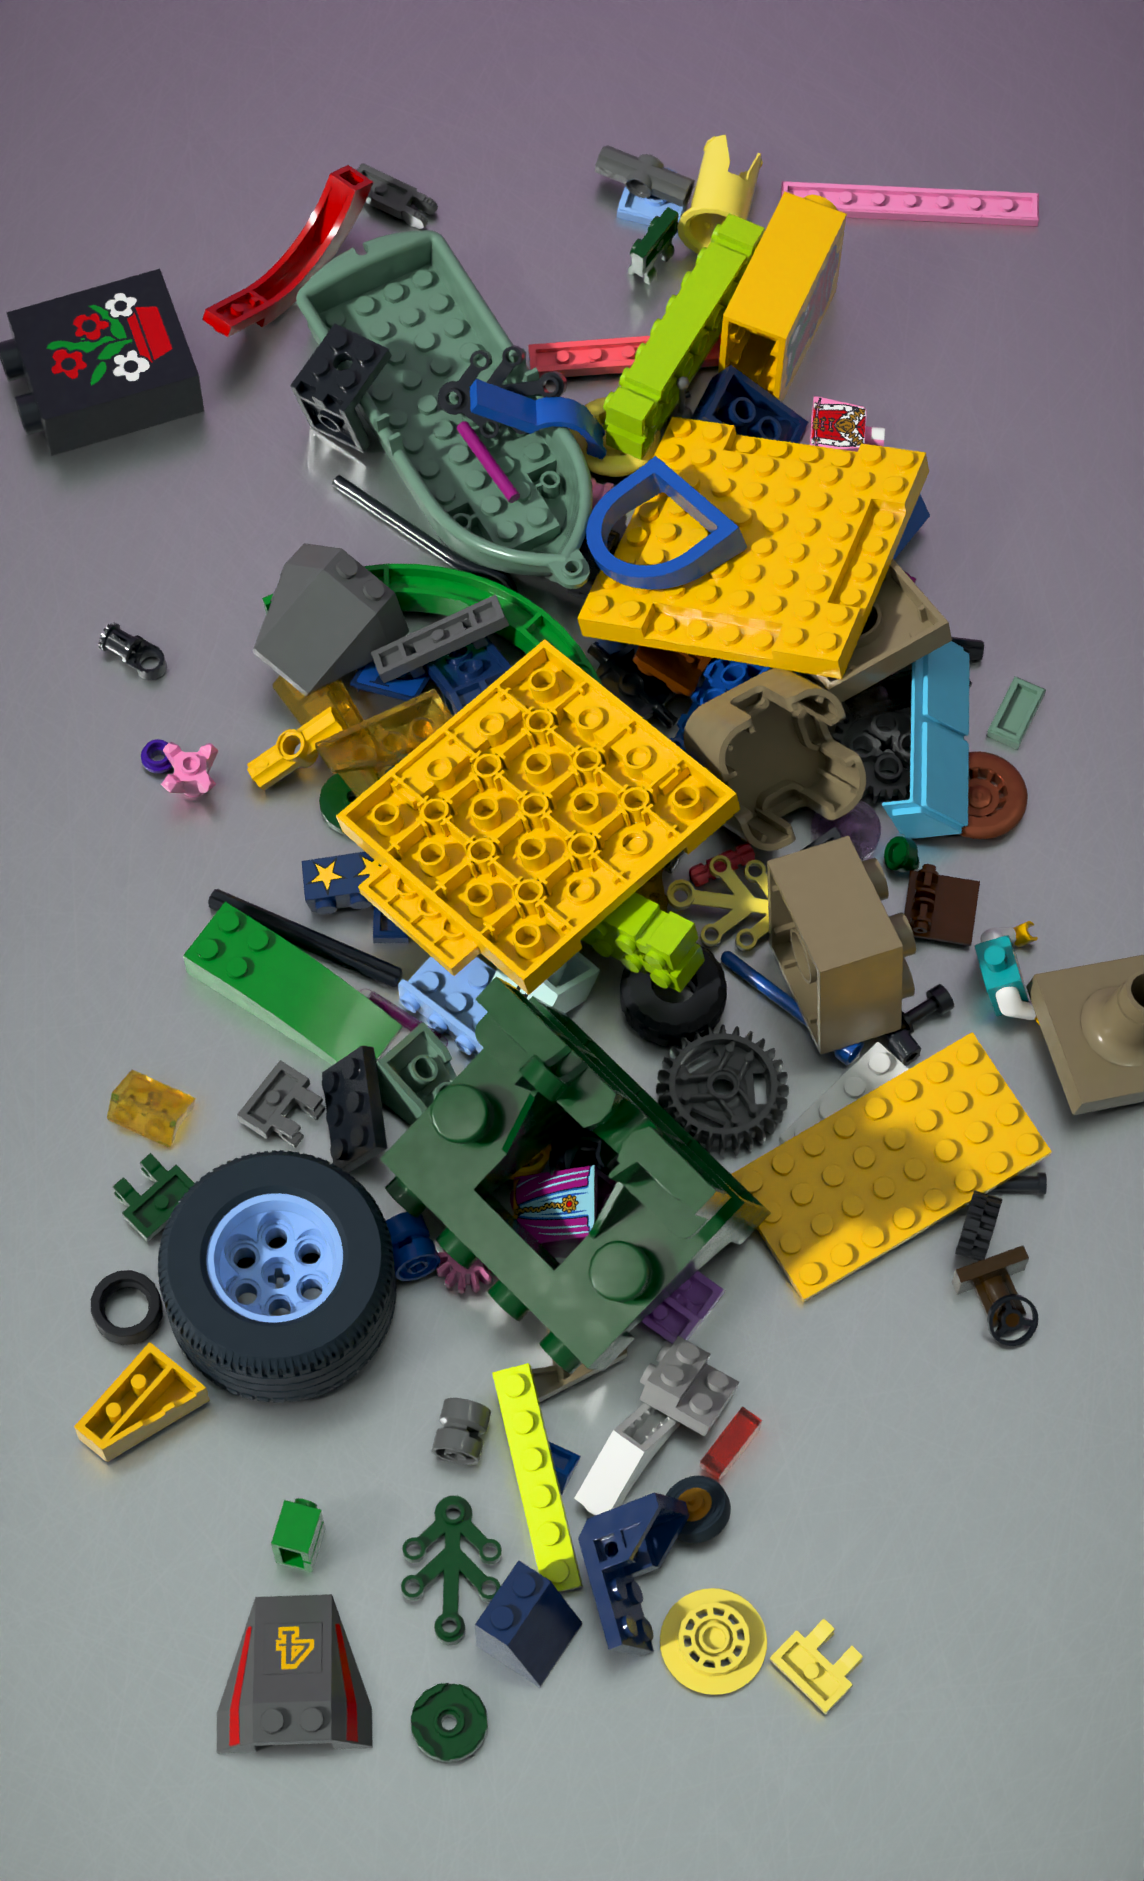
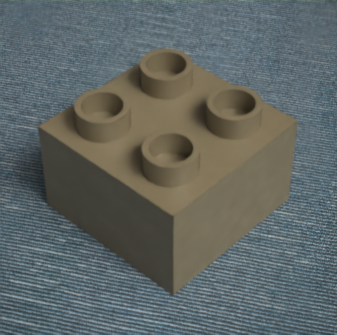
(839, 943)

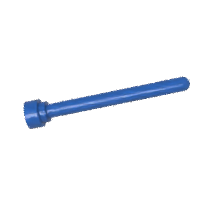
(845, 1055)

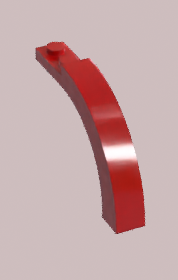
(311, 250)

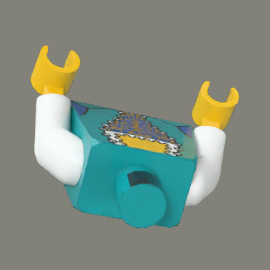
(1002, 970)

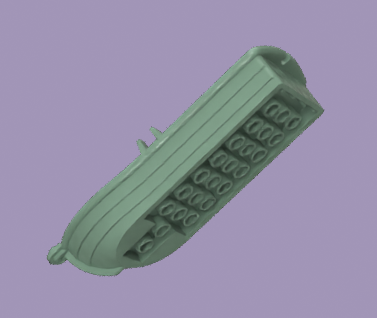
(432, 319)

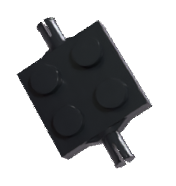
(637, 690)

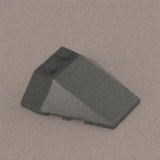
(326, 618)

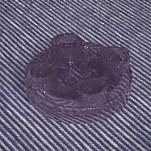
(859, 824)

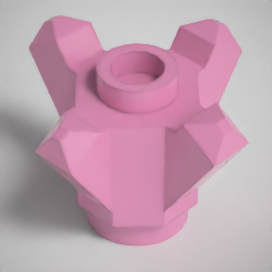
(190, 770)

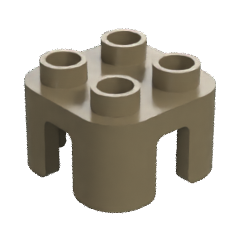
(776, 754)

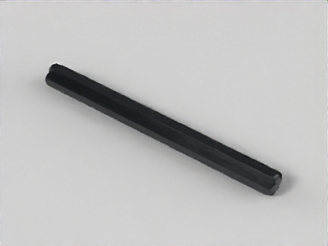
(313, 940)

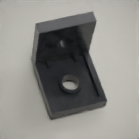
(331, 395)

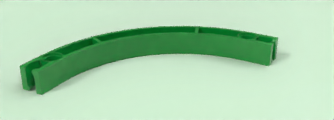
(450, 590)

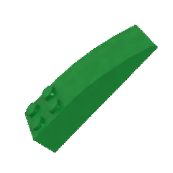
(286, 988)

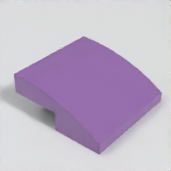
(685, 1308)

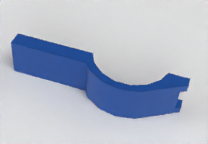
(533, 415)

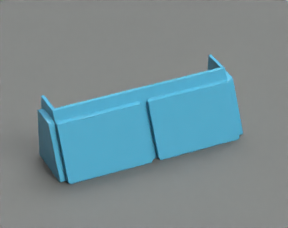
(937, 747)

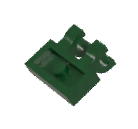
(655, 242)
(152, 1209)

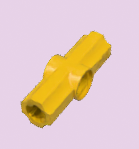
(280, 758)

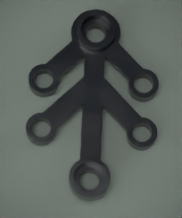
(462, 387)

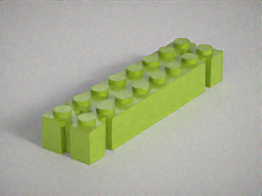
(679, 339)
(649, 941)

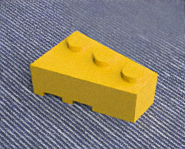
(139, 1404)

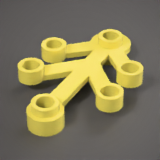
(740, 903)

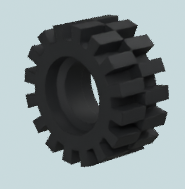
(978, 1226)

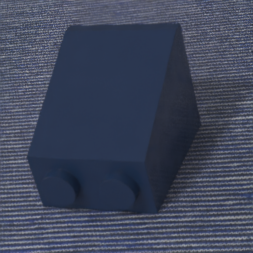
(527, 1624)

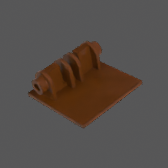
(941, 906)

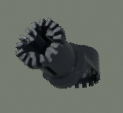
(132, 650)

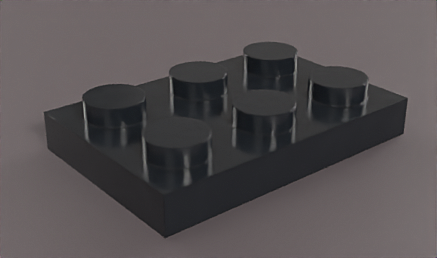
(354, 1109)

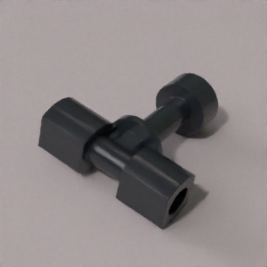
(900, 1041)

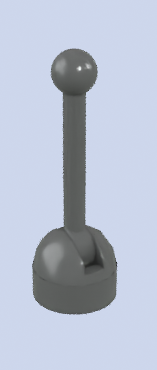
(681, 410)

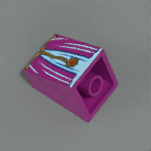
(561, 1206)

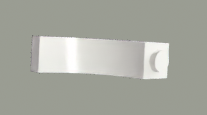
(624, 1458)

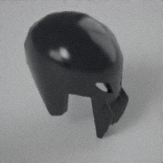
(582, 1148)

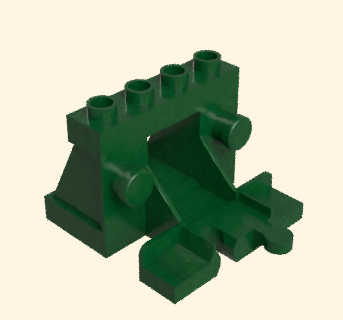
(504, 1108)

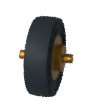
(706, 1505)

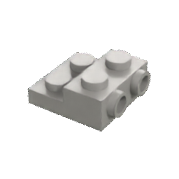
(687, 1386)

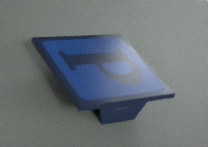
(401, 688)

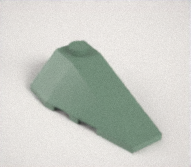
(414, 1073)

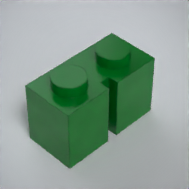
(298, 1534)

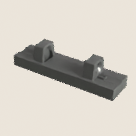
(440, 639)

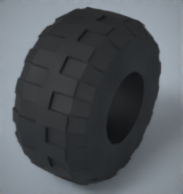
(669, 1022)

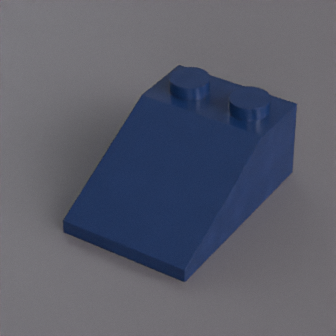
(752, 410)

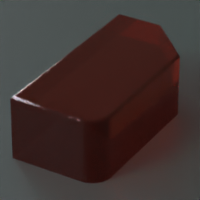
(731, 1443)

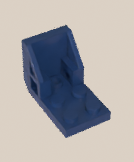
(466, 673)
(609, 1552)

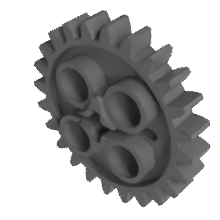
(884, 750)

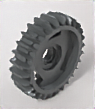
(737, 1111)

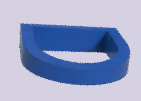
(635, 490)

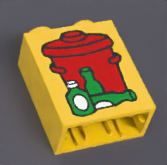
(784, 292)

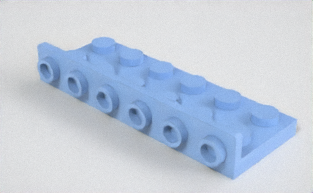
(449, 999)

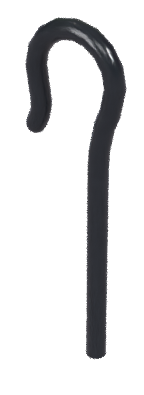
(418, 535)

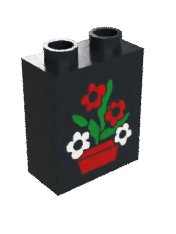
(101, 363)

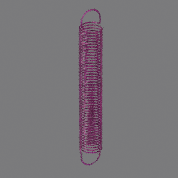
(398, 1015)

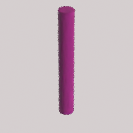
(488, 462)

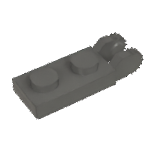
(397, 197)

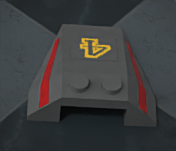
(294, 1680)

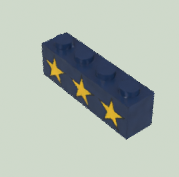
(335, 880)

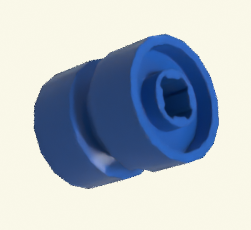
(412, 1248)

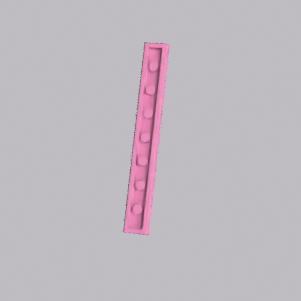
(925, 203)

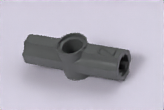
(644, 176)

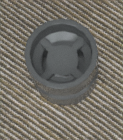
(462, 1425)

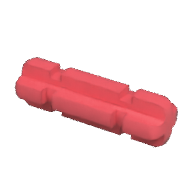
(742, 855)

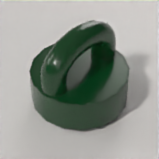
(901, 854)

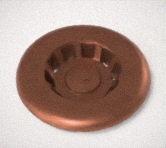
(983, 797)

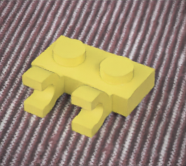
(812, 1671)

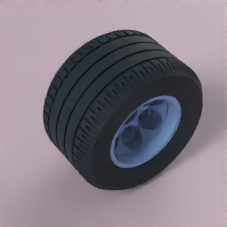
(235, 1217)

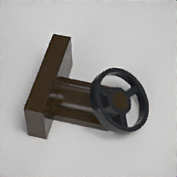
(997, 1293)

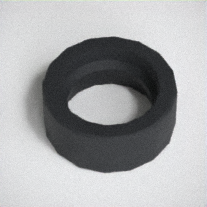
(113, 1283)

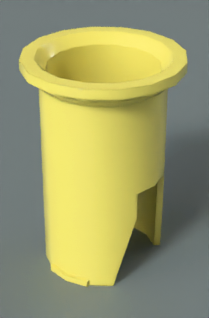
(717, 195)

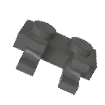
(273, 1101)

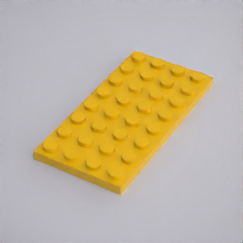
(890, 1166)

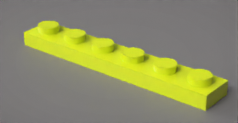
(537, 1477)

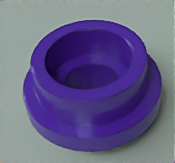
(152, 749)

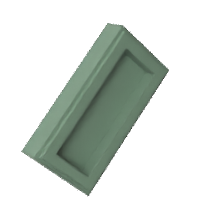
(1016, 712)

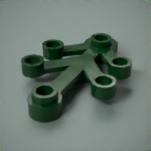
(451, 1561)

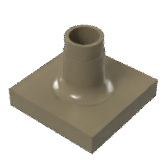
(897, 633)
(1094, 1031)

